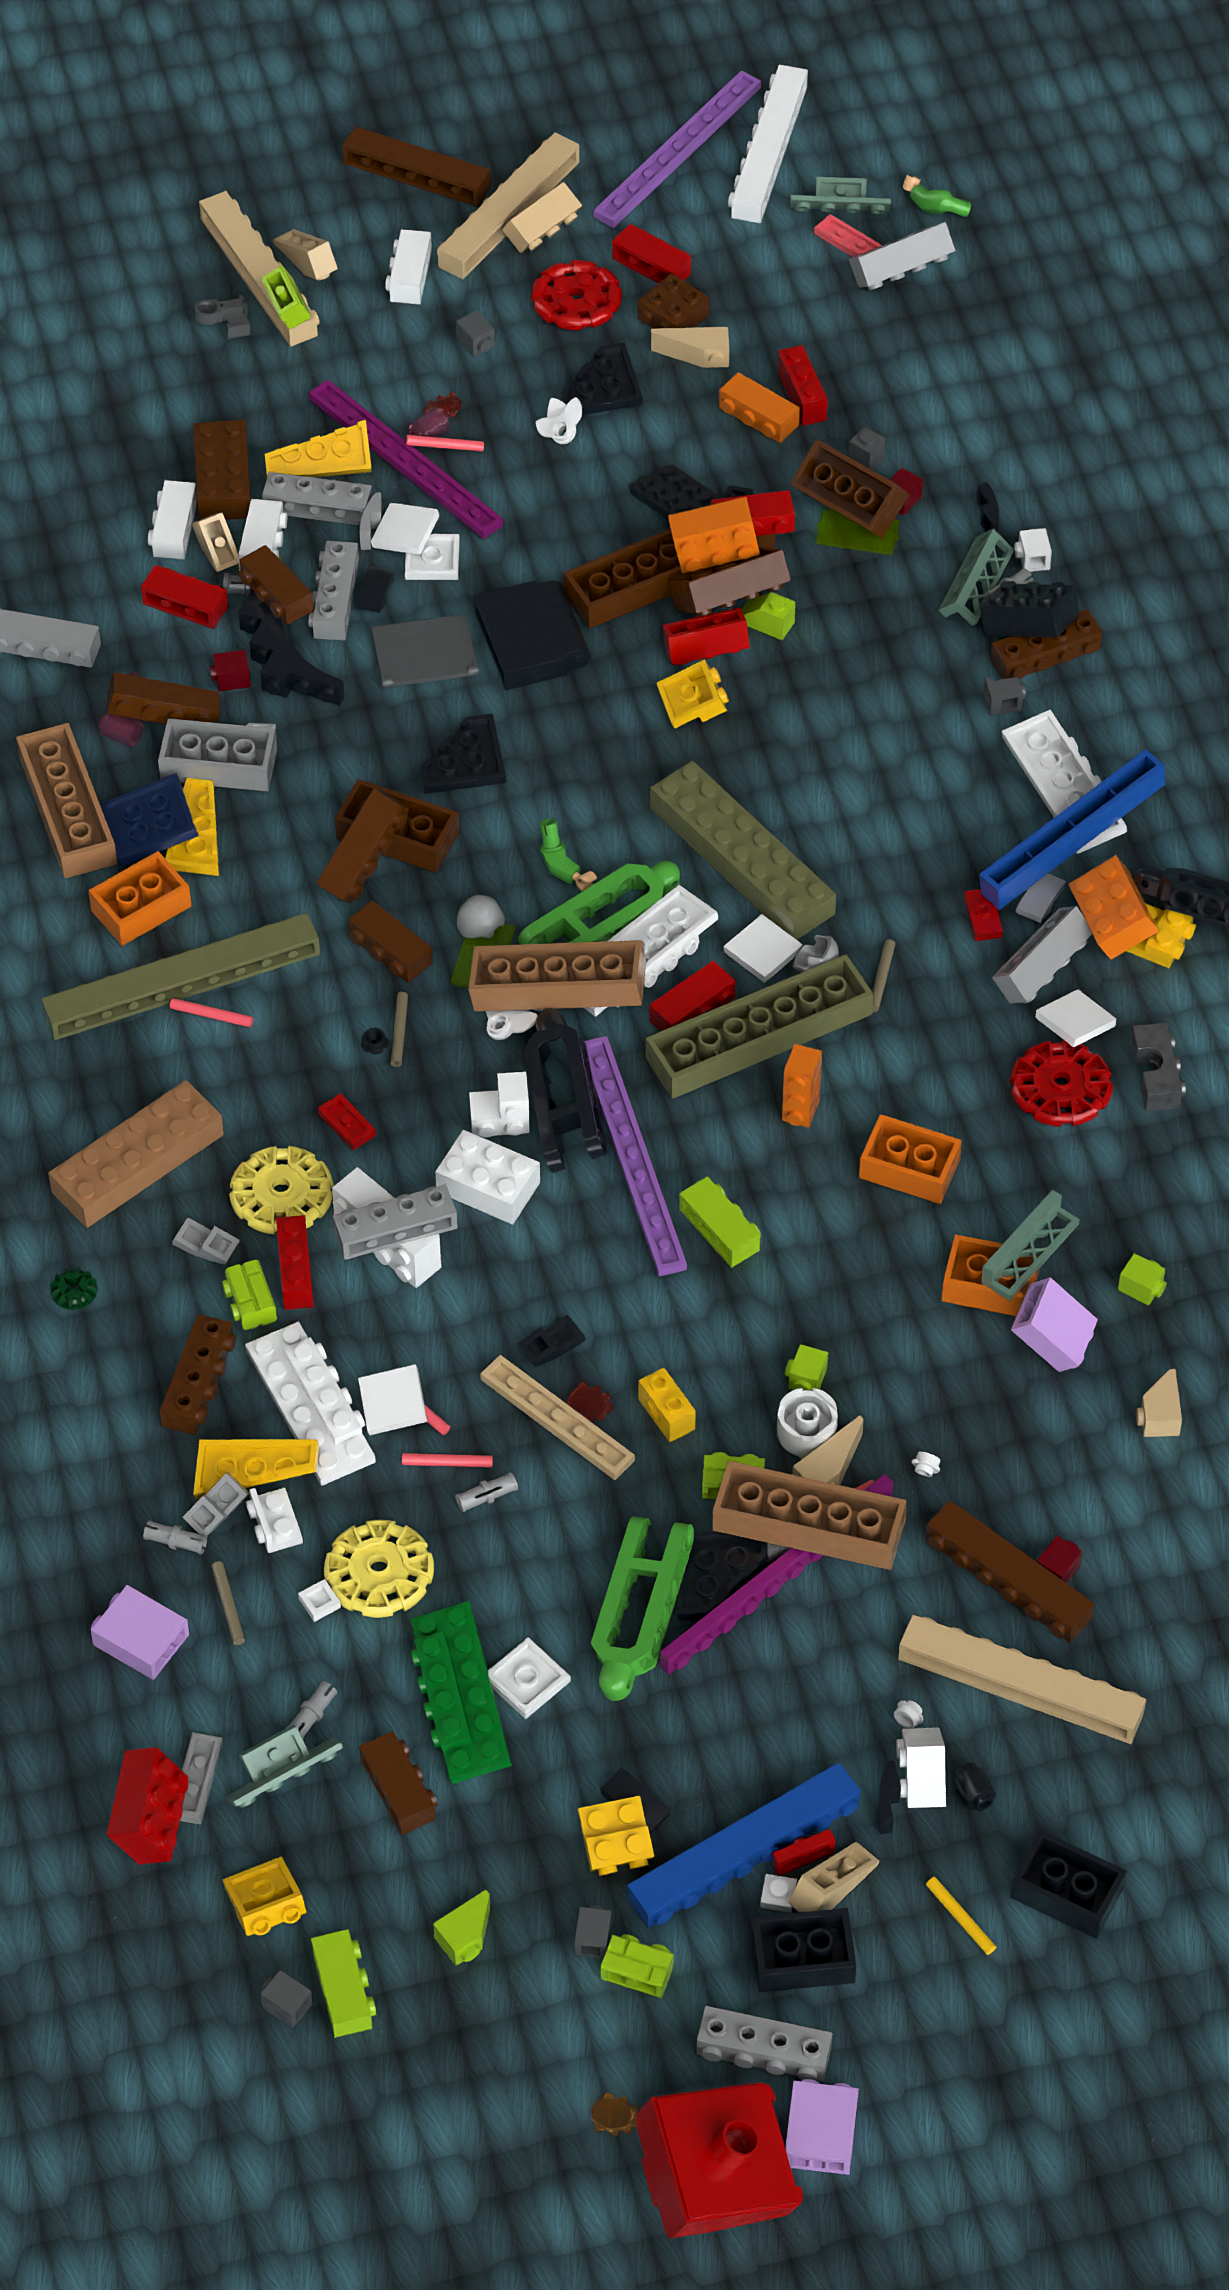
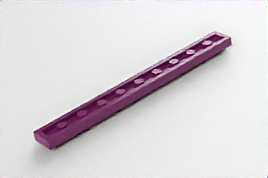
(408, 460)
(746, 1599)

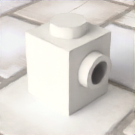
(1034, 549)

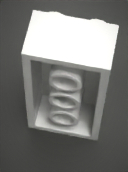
(412, 1260)

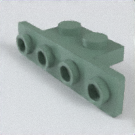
(840, 194)
(276, 1761)

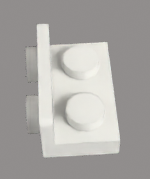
(275, 1519)

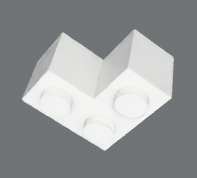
(501, 1110)
(924, 1762)

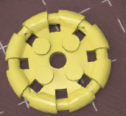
(285, 1203)
(378, 1584)

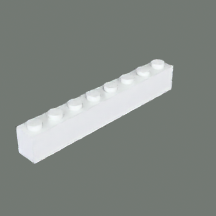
(768, 143)

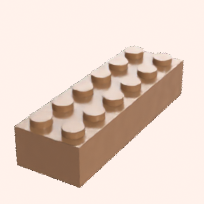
(66, 800)
(557, 975)
(136, 1153)
(809, 1515)

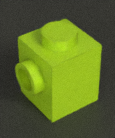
(1142, 1279)
(807, 1368)

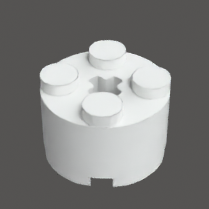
(806, 1420)

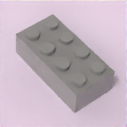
(220, 753)

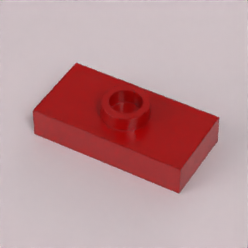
(982, 916)
(346, 1121)
(803, 1852)

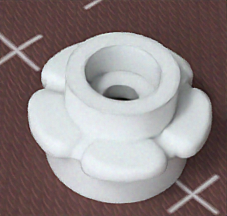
(926, 1464)
(908, 1714)

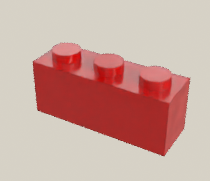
(650, 255)
(802, 384)
(769, 512)
(184, 596)
(706, 636)
(696, 995)
(294, 1262)

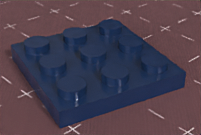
(149, 819)

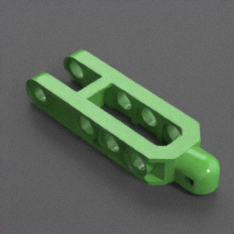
(568, 917)
(621, 1664)

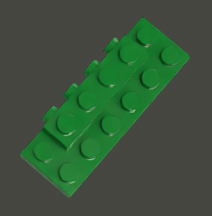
(459, 1693)

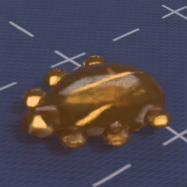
(614, 2115)

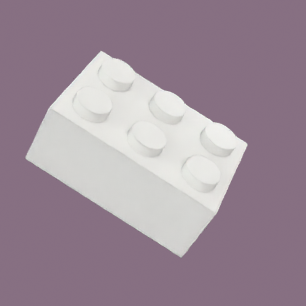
(488, 1176)

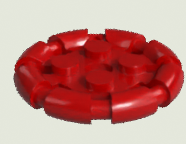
(576, 312)
(1057, 1096)

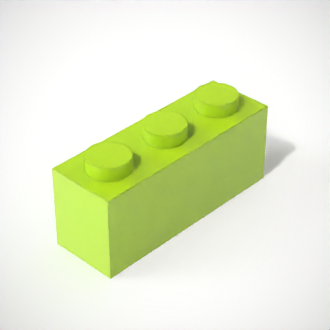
(720, 1221)
(343, 1983)

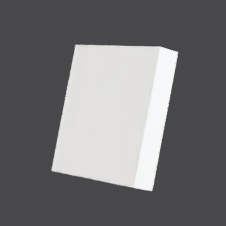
(405, 528)
(437, 560)
(763, 948)
(1075, 1018)
(392, 1399)
(527, 1678)

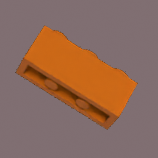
(759, 407)
(801, 1085)

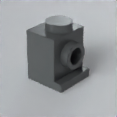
(1004, 695)

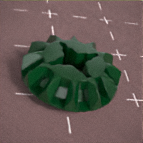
(73, 1299)

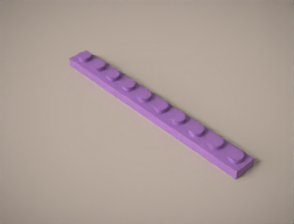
(676, 149)
(634, 1159)

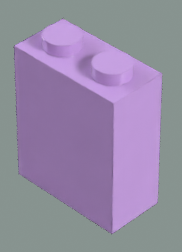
(1054, 1324)
(139, 1632)
(821, 2126)

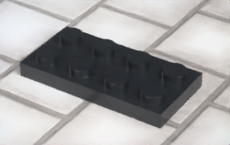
(671, 491)

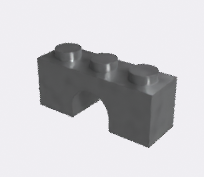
(1155, 1047)

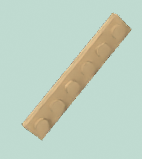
(557, 1417)

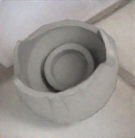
(479, 917)
(815, 955)

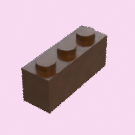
(275, 585)
(390, 941)
(398, 1782)

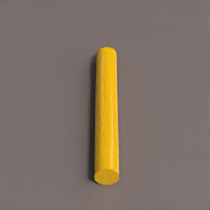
(961, 1915)

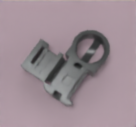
(232, 311)

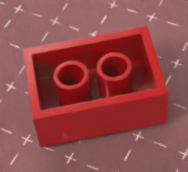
(147, 1806)

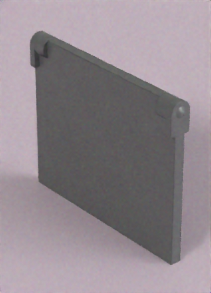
(424, 651)

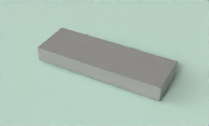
(200, 1767)

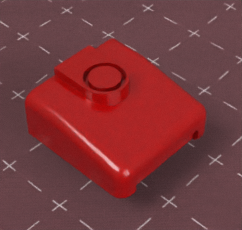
(716, 2159)

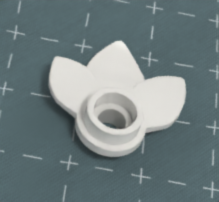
(560, 418)
(512, 1021)

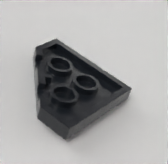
(605, 382)
(466, 758)
(716, 1570)

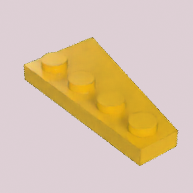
(330, 455)
(201, 852)
(253, 1461)

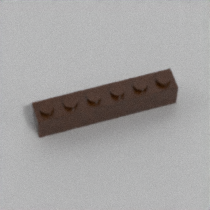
(416, 166)
(1009, 1572)

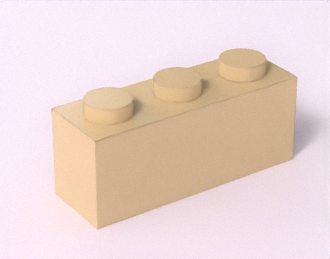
(542, 218)

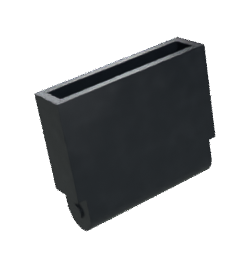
(531, 632)

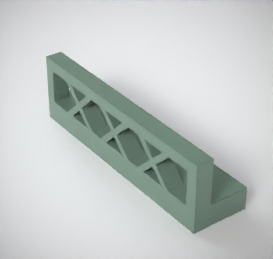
(974, 570)
(1021, 1239)

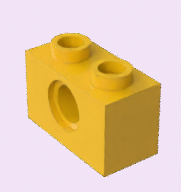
(666, 1404)

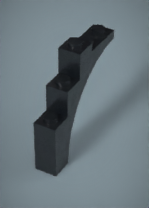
(284, 667)

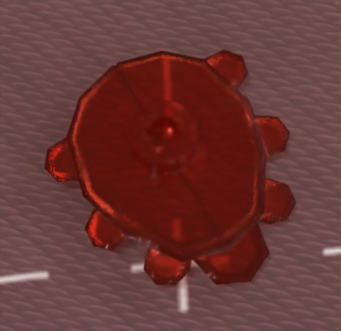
(447, 404)
(590, 1402)

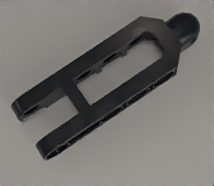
(1171, 884)
(579, 1114)

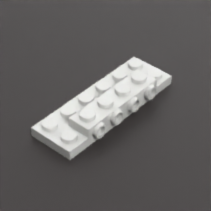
(1055, 767)
(667, 932)
(312, 1400)

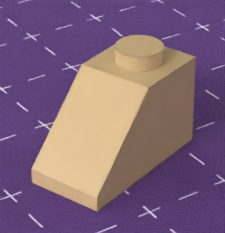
(216, 541)
(1161, 1408)

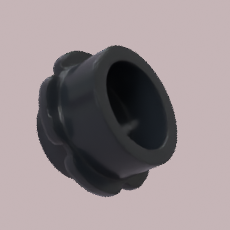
(374, 1035)

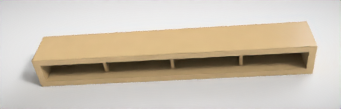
(524, 187)
(250, 258)
(1022, 1678)

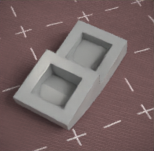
(370, 520)
(1040, 897)
(205, 1243)
(216, 1505)

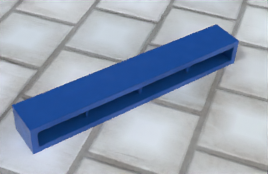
(1072, 829)
(743, 1845)

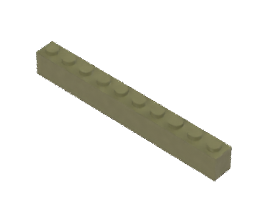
(180, 976)

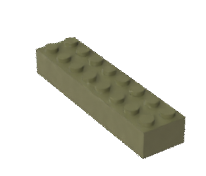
(742, 850)
(759, 1026)

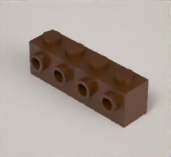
(1025, 655)
(160, 700)
(363, 846)
(197, 1374)

